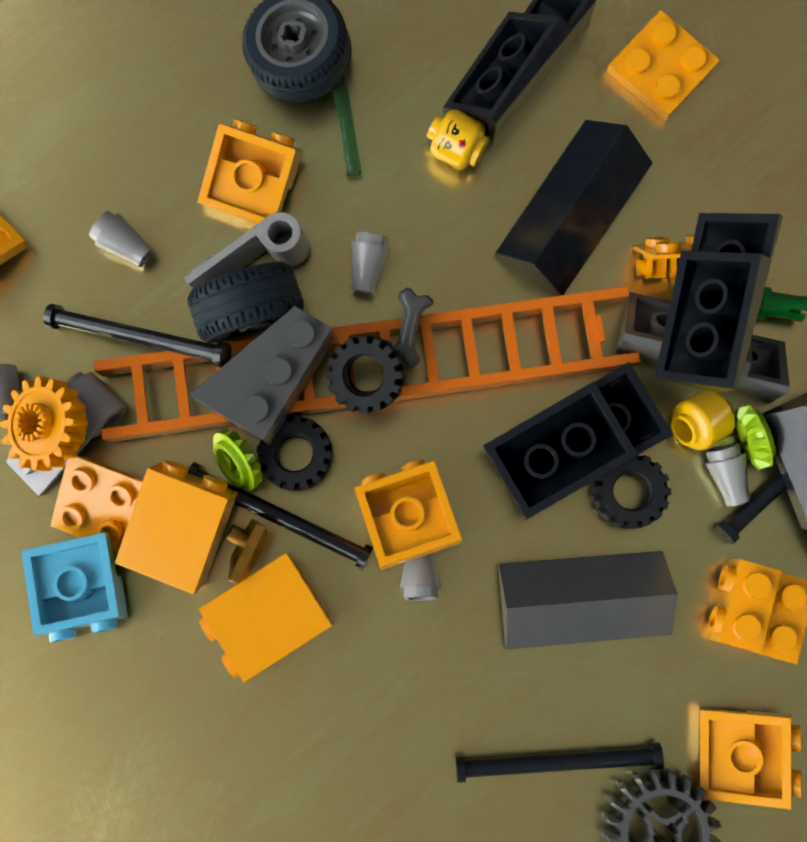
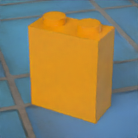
(176, 526)
(264, 618)

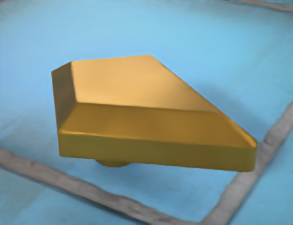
(248, 547)

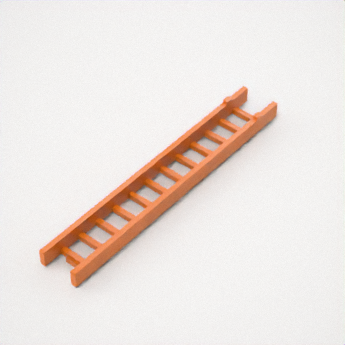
(385, 329)

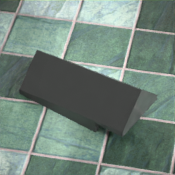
(643, 329)
(586, 599)

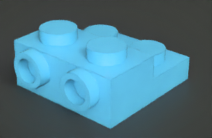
(73, 587)

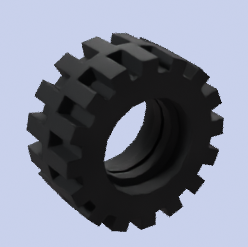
(341, 382)
(313, 472)
(655, 499)

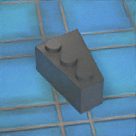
(268, 375)

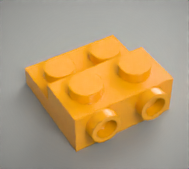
(249, 172)
(407, 513)
(760, 610)
(749, 757)

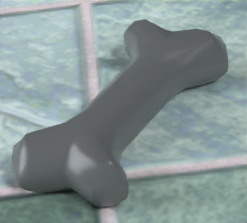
(412, 307)

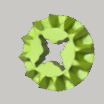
(755, 436)
(236, 460)

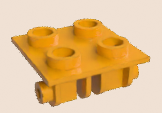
(660, 256)
(95, 500)

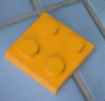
(662, 65)

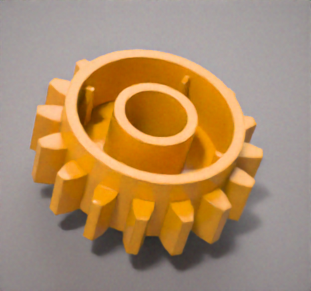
(44, 424)

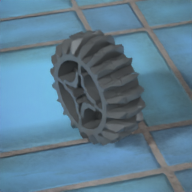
(671, 815)

